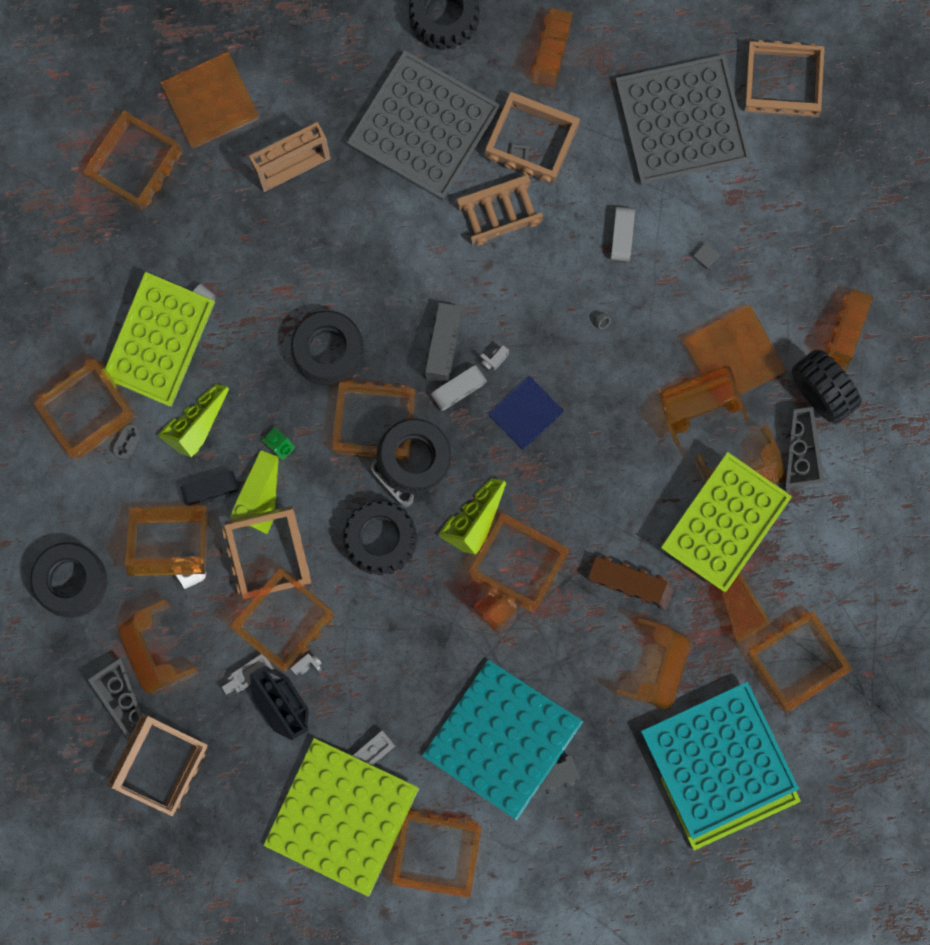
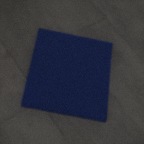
(526, 413)

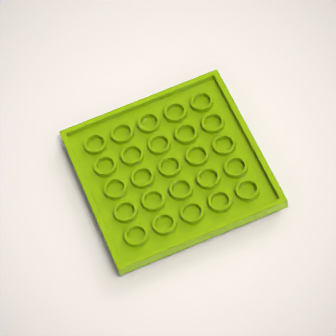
(341, 817)

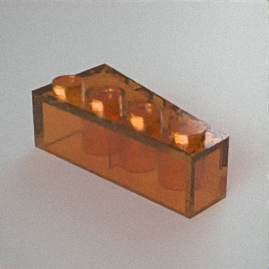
(849, 327)

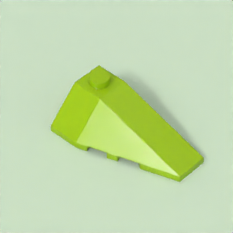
(191, 429)
(259, 491)
(473, 523)

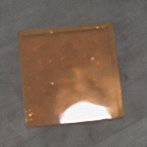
(210, 100)
(737, 343)

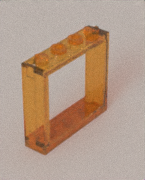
(108, 145)
(369, 388)
(103, 433)
(532, 534)
(166, 566)
(773, 638)
(302, 647)
(451, 823)

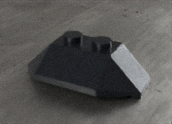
(279, 702)

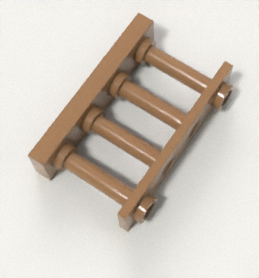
(503, 192)

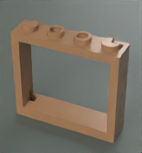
(785, 107)
(541, 111)
(290, 157)
(258, 518)
(130, 752)

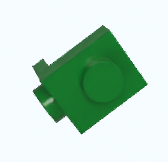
(278, 443)

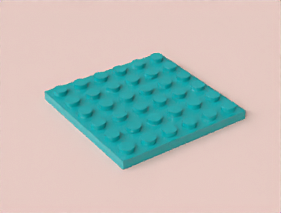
(502, 739)
(719, 760)

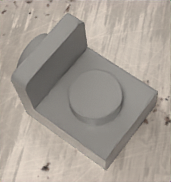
(498, 357)
(303, 665)

